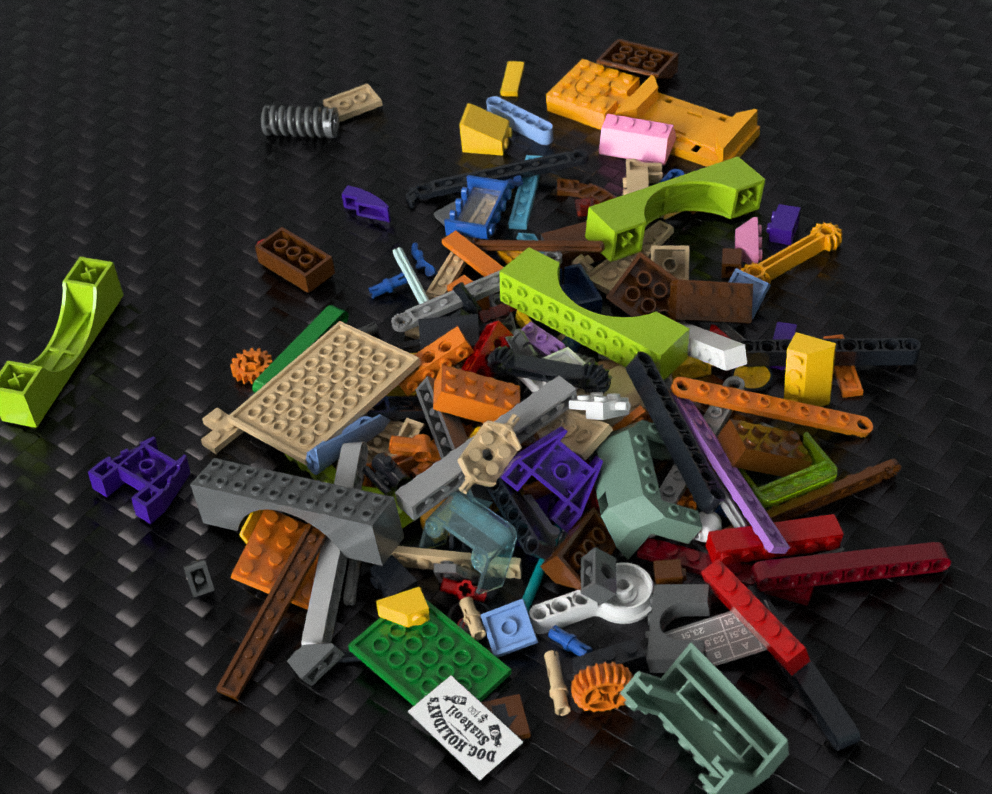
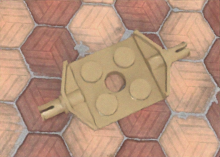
(502, 444)

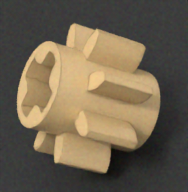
(585, 262)

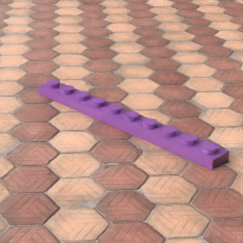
(732, 478)

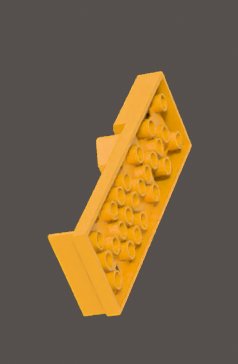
(595, 90)

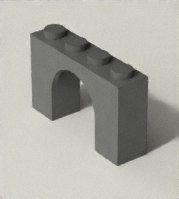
(667, 605)

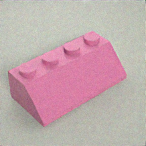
(636, 139)

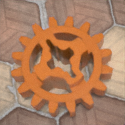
(251, 365)

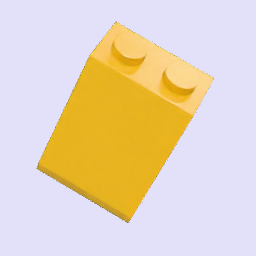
(484, 131)

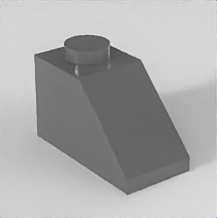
(198, 577)
(314, 661)

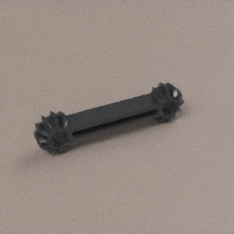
(588, 377)

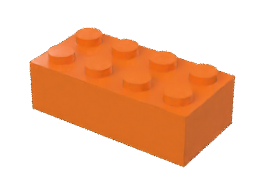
(473, 395)

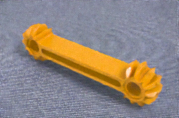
(822, 238)

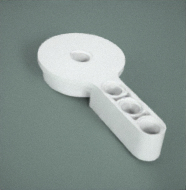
(626, 607)

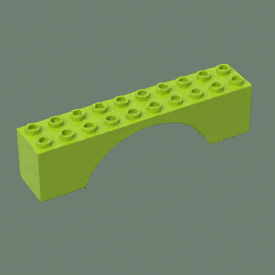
(721, 189)
(534, 288)
(88, 300)

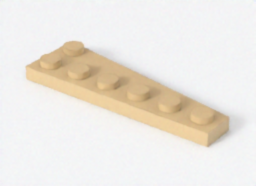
(608, 273)

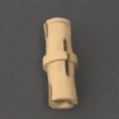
(472, 618)

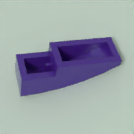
(365, 204)

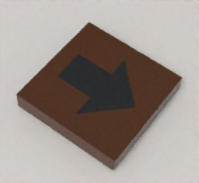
(511, 714)

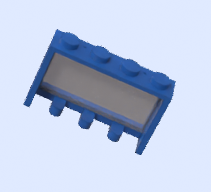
(479, 207)

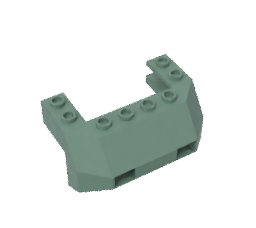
(630, 491)
(714, 739)

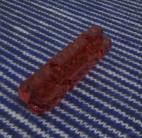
(495, 311)

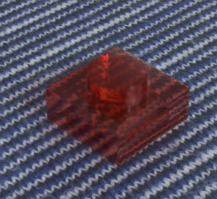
(583, 205)

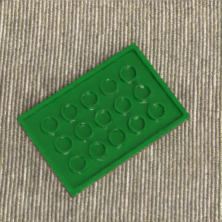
(425, 655)

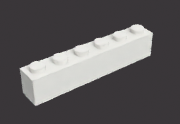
(715, 348)

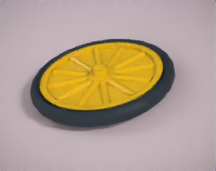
(755, 378)

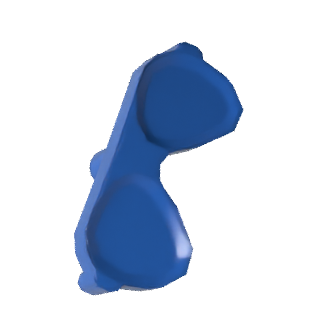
(417, 254)
(429, 269)

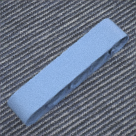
(522, 120)

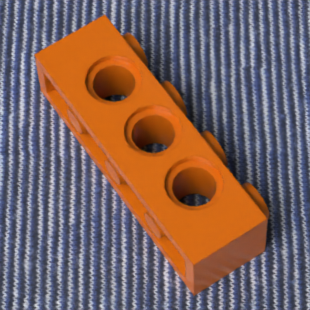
(444, 351)

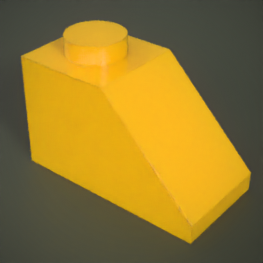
(404, 608)

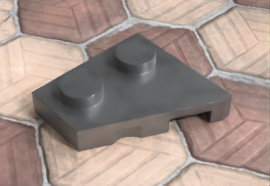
(455, 572)

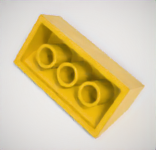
(809, 370)

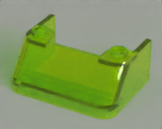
(820, 473)

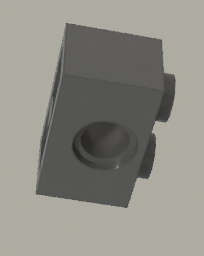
(598, 576)

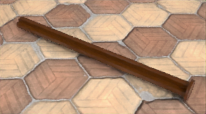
(539, 245)

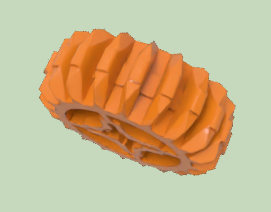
(600, 686)

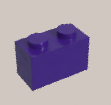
(784, 224)

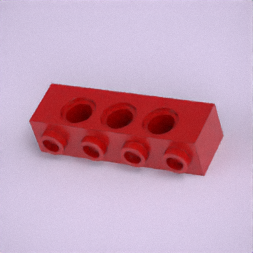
(491, 338)

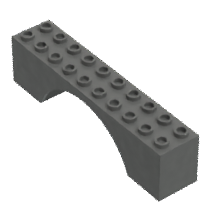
(355, 520)

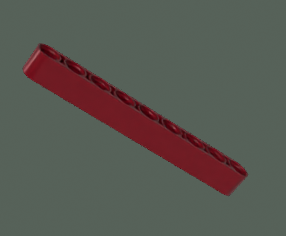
(850, 566)

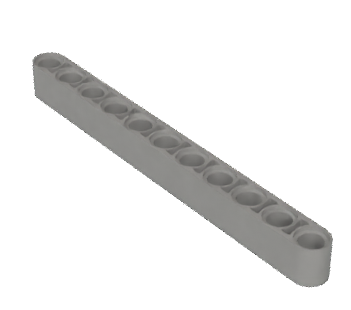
(331, 561)

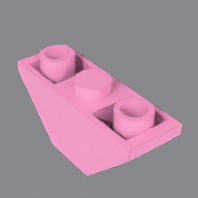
(747, 239)

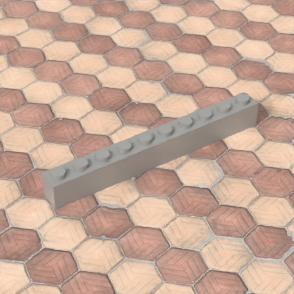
(447, 476)

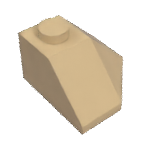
(672, 259)

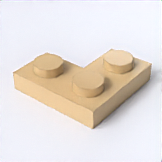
(221, 433)

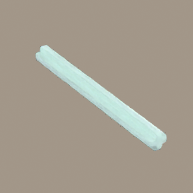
(410, 275)

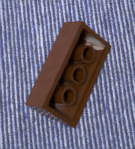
(586, 534)

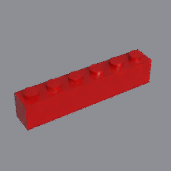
(801, 535)
(756, 617)

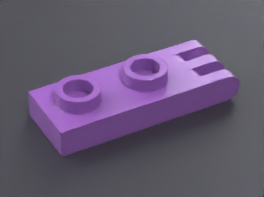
(541, 340)

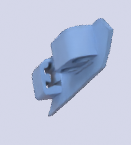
(359, 431)

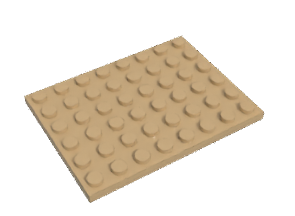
(323, 390)

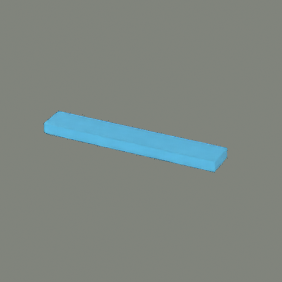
(524, 201)

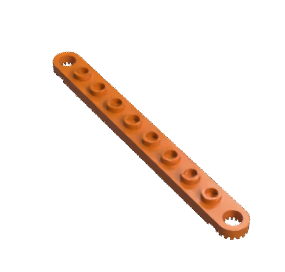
(771, 407)

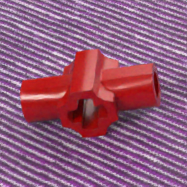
(452, 587)

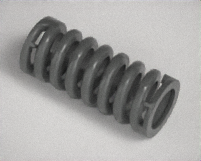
(308, 117)

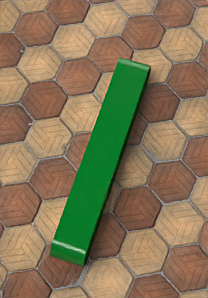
(322, 323)

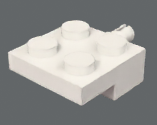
(600, 406)

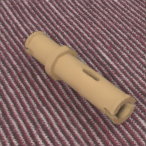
(558, 690)

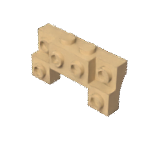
(640, 174)

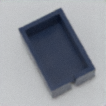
(580, 288)

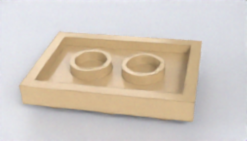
(354, 102)

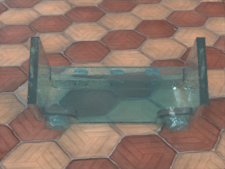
(480, 529)

